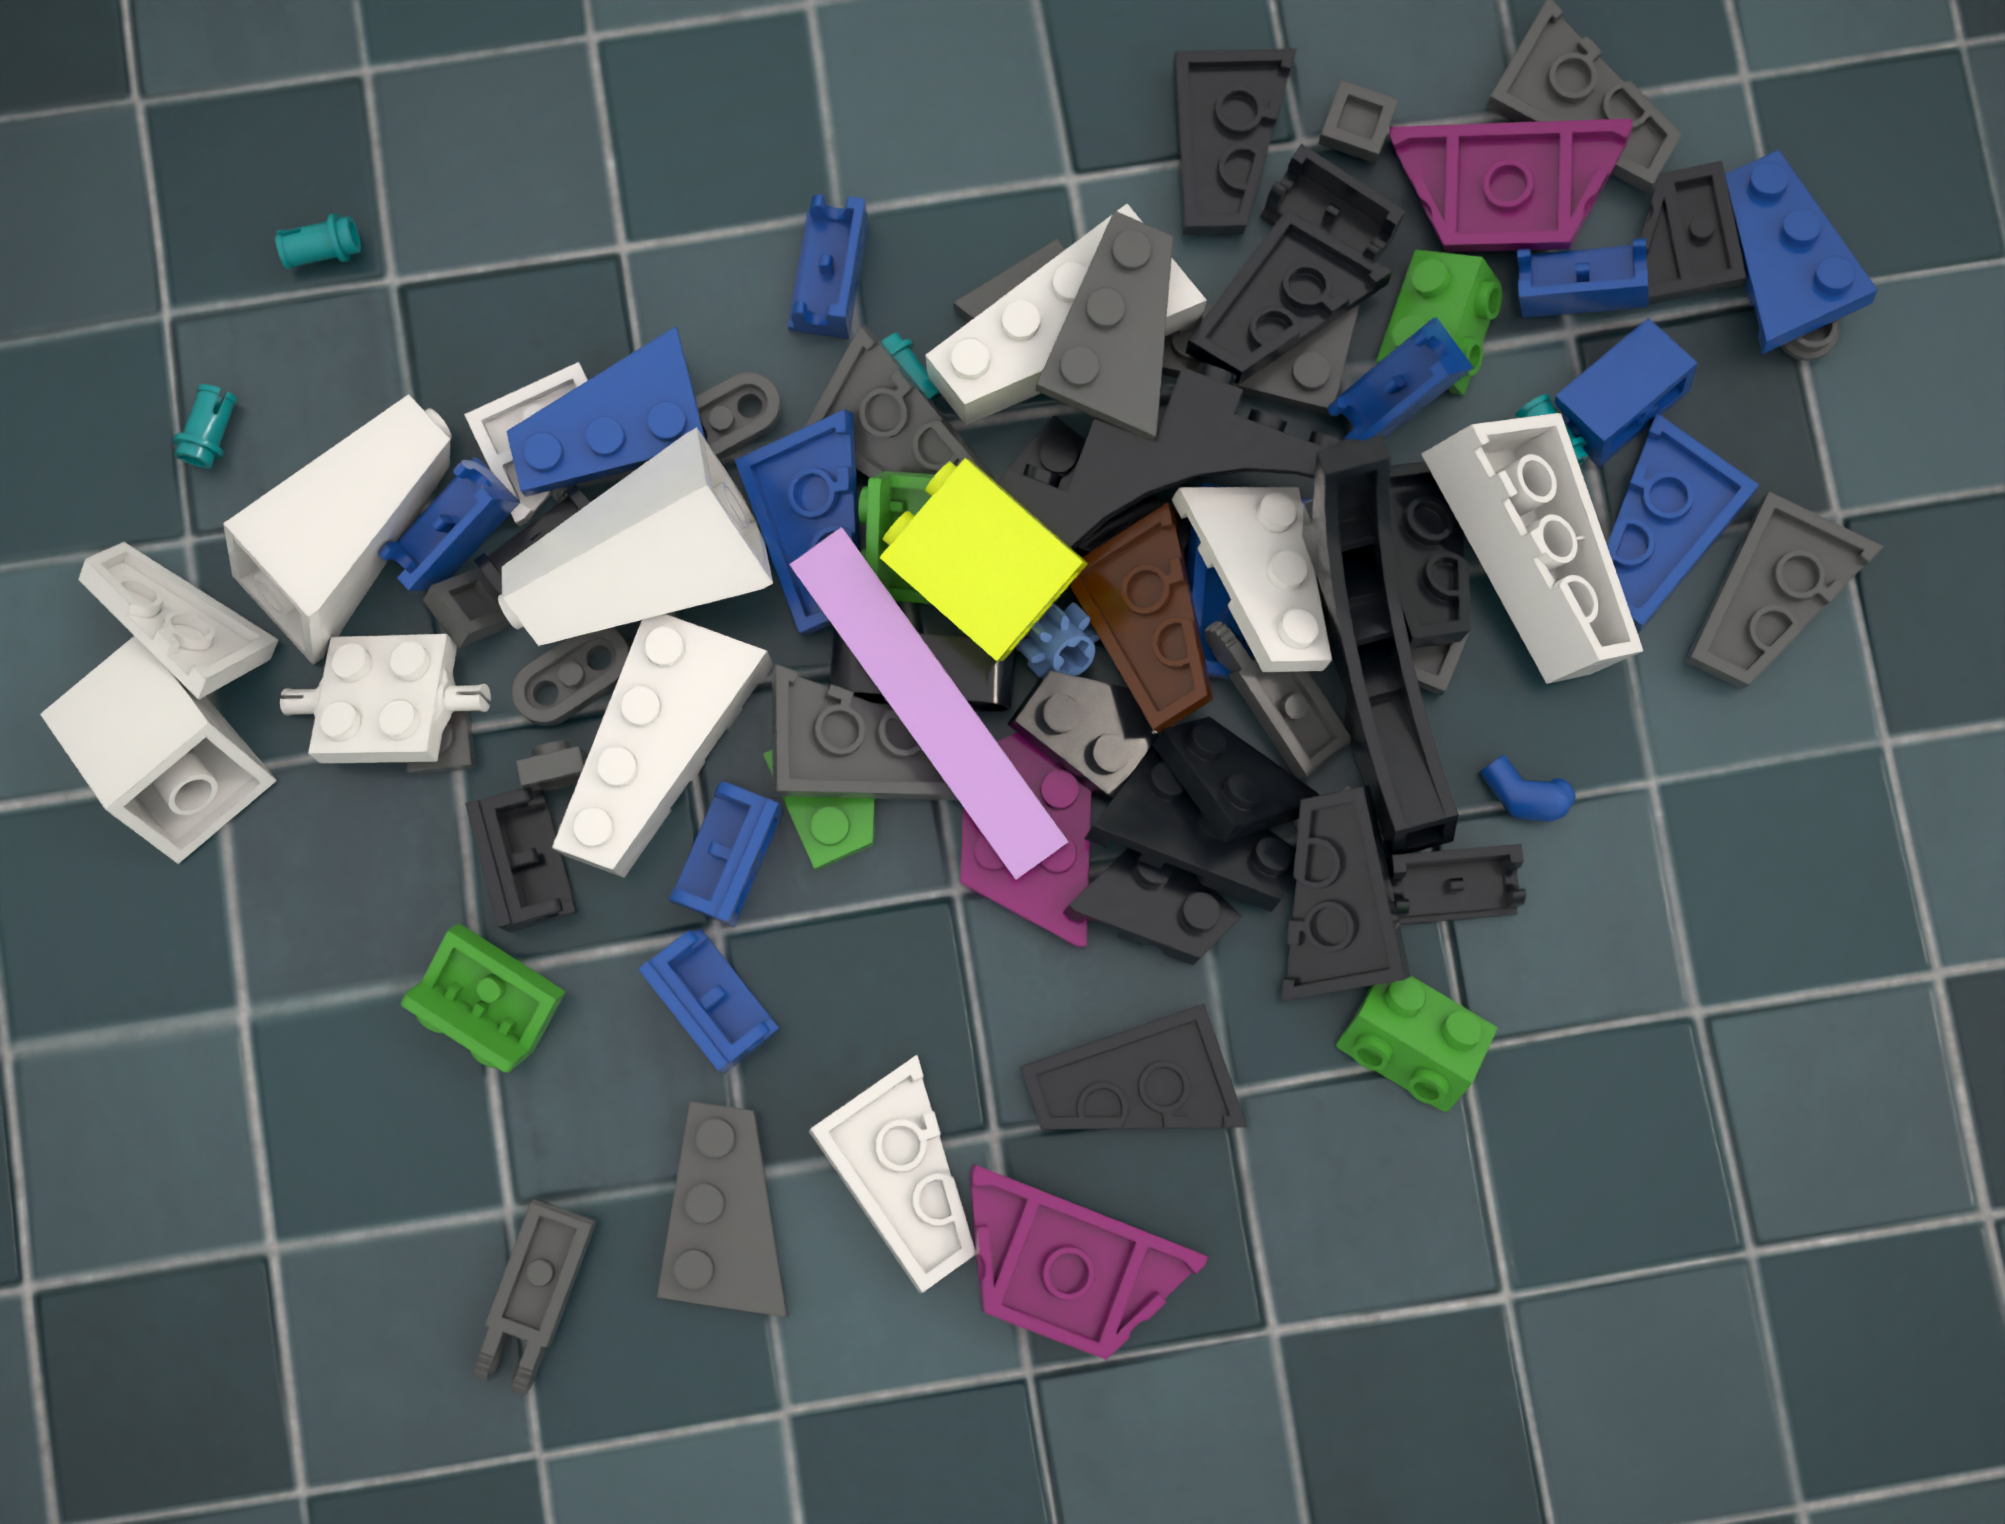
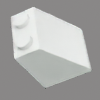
(156, 751)

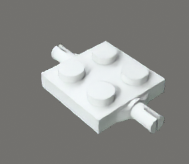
(384, 699)

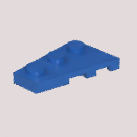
(1791, 254)
(1672, 516)

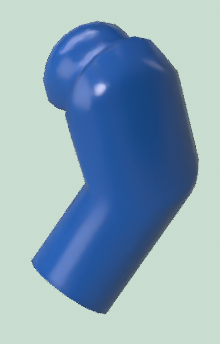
(1528, 798)

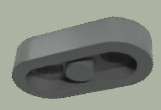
(721, 415)
(570, 671)

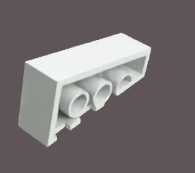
(1006, 346)
(1538, 541)
(659, 727)

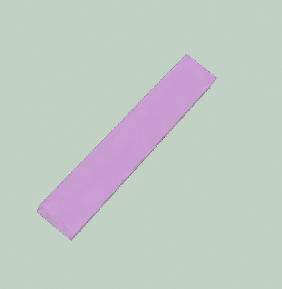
(928, 703)

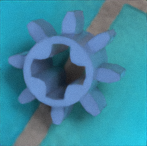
(1060, 642)

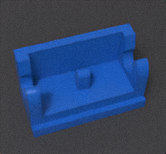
(829, 268)
(1583, 280)
(1402, 383)
(1625, 390)
(451, 526)
(727, 853)
(709, 999)

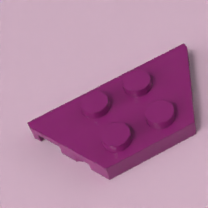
(1510, 180)
(1057, 880)
(1068, 1266)

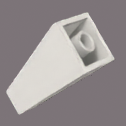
(317, 536)
(640, 550)

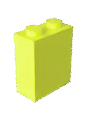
(981, 558)

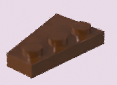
(1147, 617)

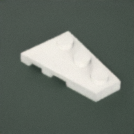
(1266, 569)
(176, 621)
(898, 1173)

